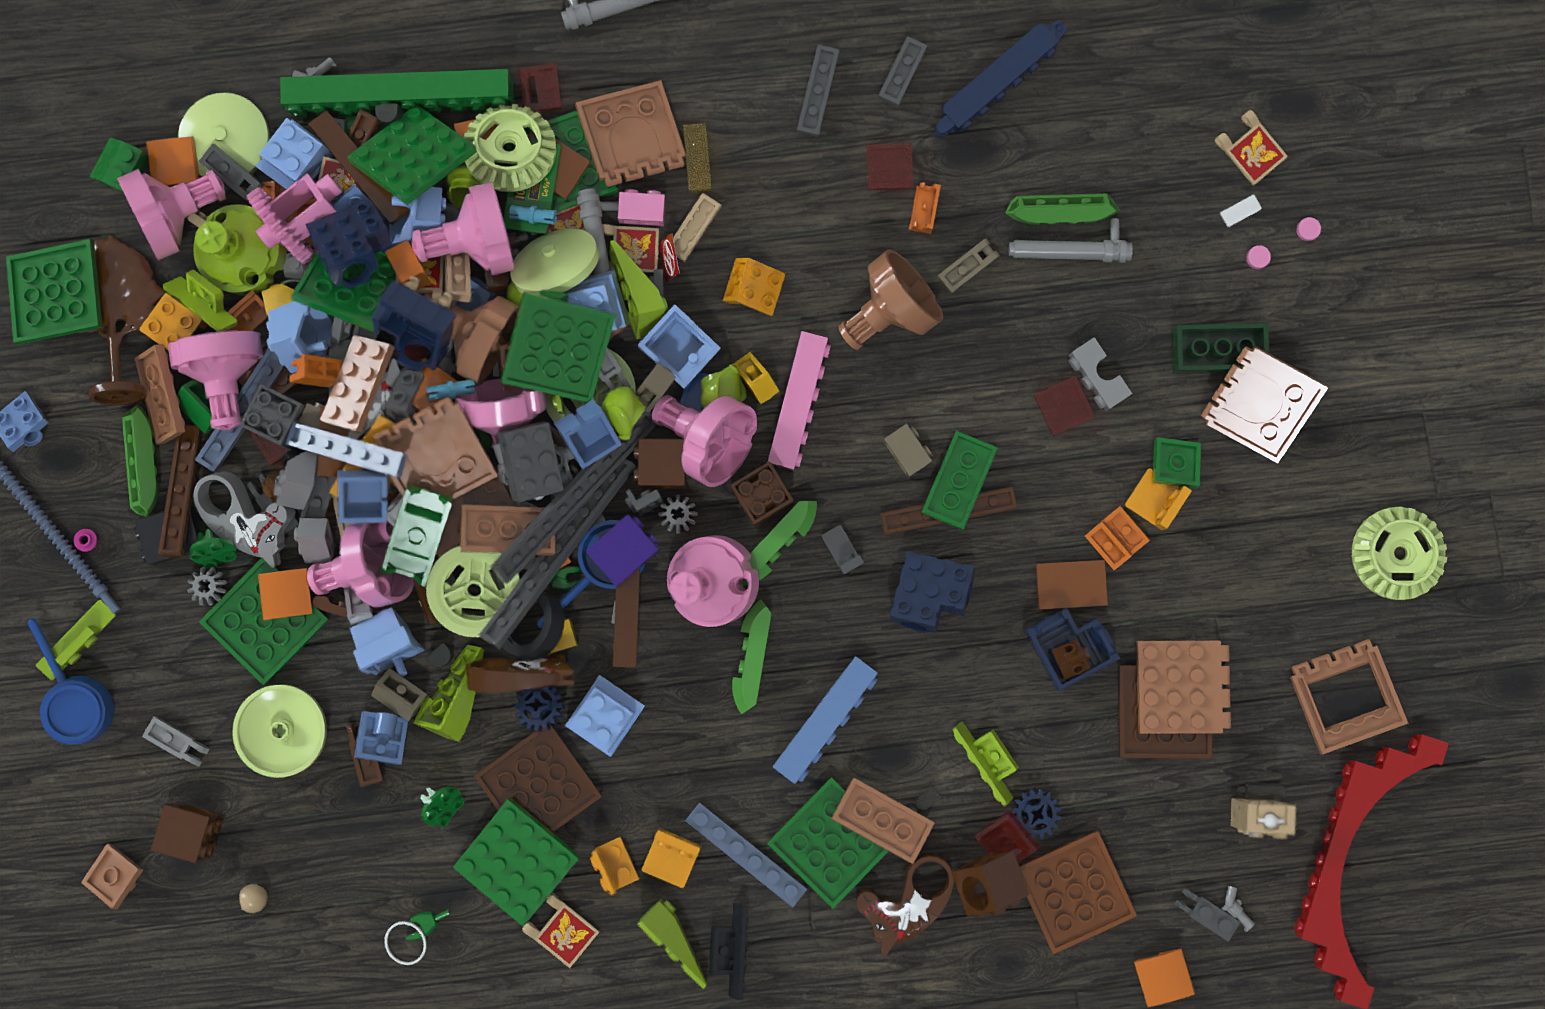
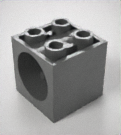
(272, 415)

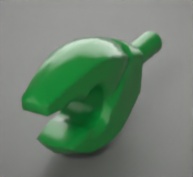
(560, 582)
(427, 921)

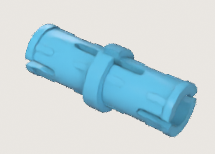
(533, 214)
(450, 389)

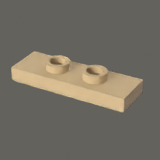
(695, 226)

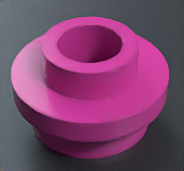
(92, 540)

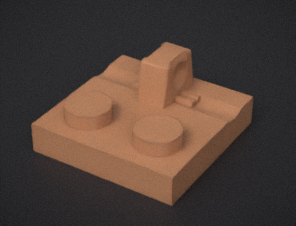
(112, 876)

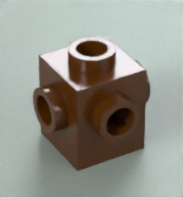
(1072, 658)

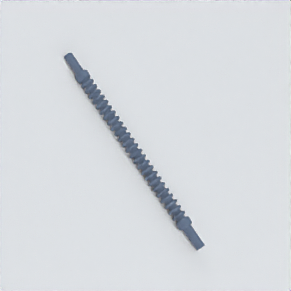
(99, 590)

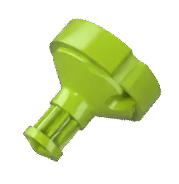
(234, 253)

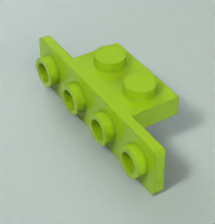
(202, 299)
(81, 635)
(990, 758)

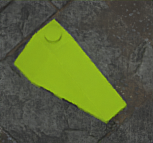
(643, 297)
(452, 703)
(664, 928)

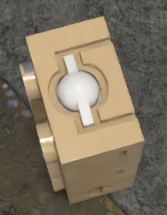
(1263, 816)

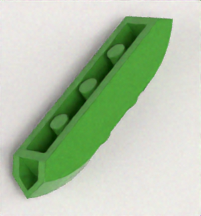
(1062, 208)
(140, 461)
(797, 520)
(746, 688)

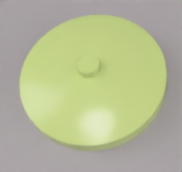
(230, 124)
(555, 261)
(279, 731)

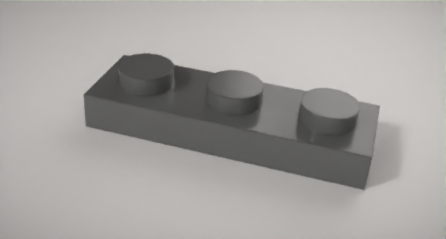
(902, 71)

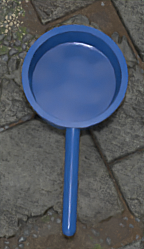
(588, 566)
(77, 706)

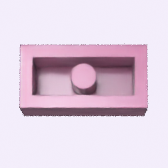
(641, 208)

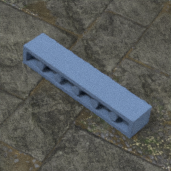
(825, 719)

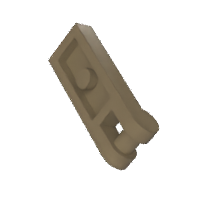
(967, 266)

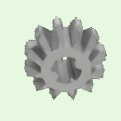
(680, 521)
(199, 586)

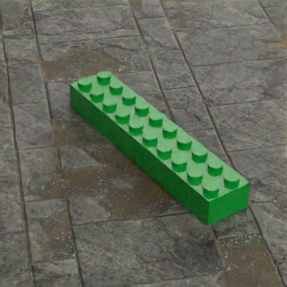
(430, 90)

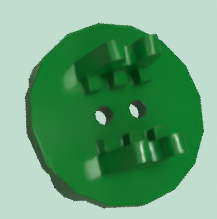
(211, 550)
(441, 805)

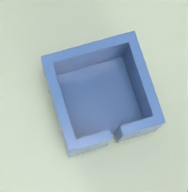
(588, 434)
(362, 496)

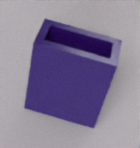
(623, 550)

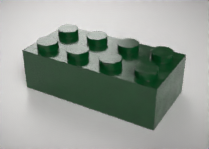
(1214, 346)

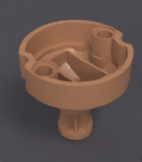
(897, 298)
(477, 334)

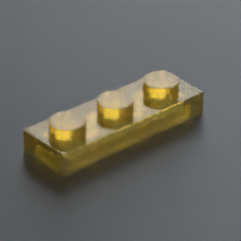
(697, 157)

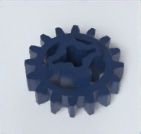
(544, 715)
(1042, 803)

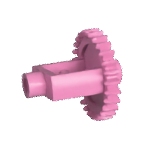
(275, 212)

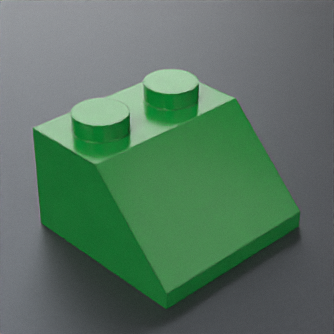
(117, 160)
(195, 404)

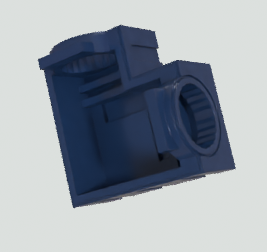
(348, 239)
(414, 321)
(928, 589)
(1061, 629)

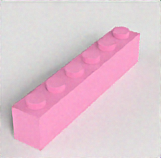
(798, 400)

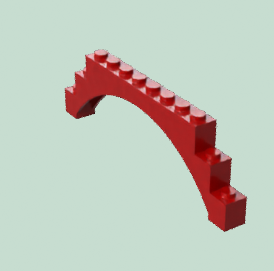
(1321, 907)

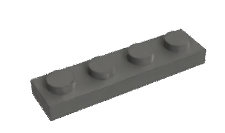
(818, 90)

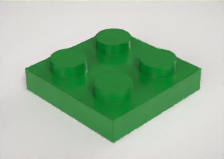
(1176, 462)

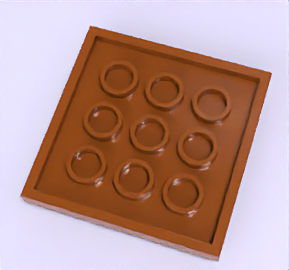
(1076, 892)

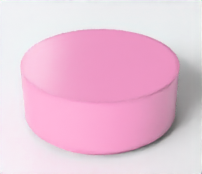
(1308, 229)
(1258, 257)

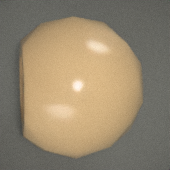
(253, 898)

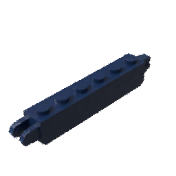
(999, 77)

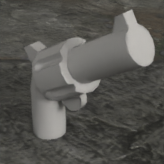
(316, 71)
(1234, 908)

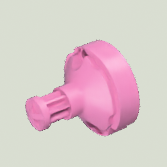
(164, 208)
(476, 231)
(218, 363)
(500, 410)
(714, 438)
(360, 565)
(708, 580)

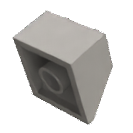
(296, 481)

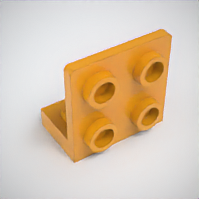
(754, 285)
(171, 322)
(1157, 501)
(671, 858)
(614, 865)

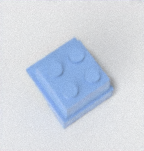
(292, 154)
(423, 216)
(601, 293)
(298, 331)
(679, 346)
(384, 643)
(605, 716)

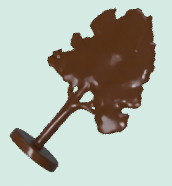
(125, 294)

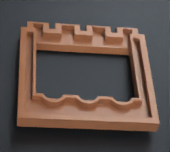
(1359, 727)

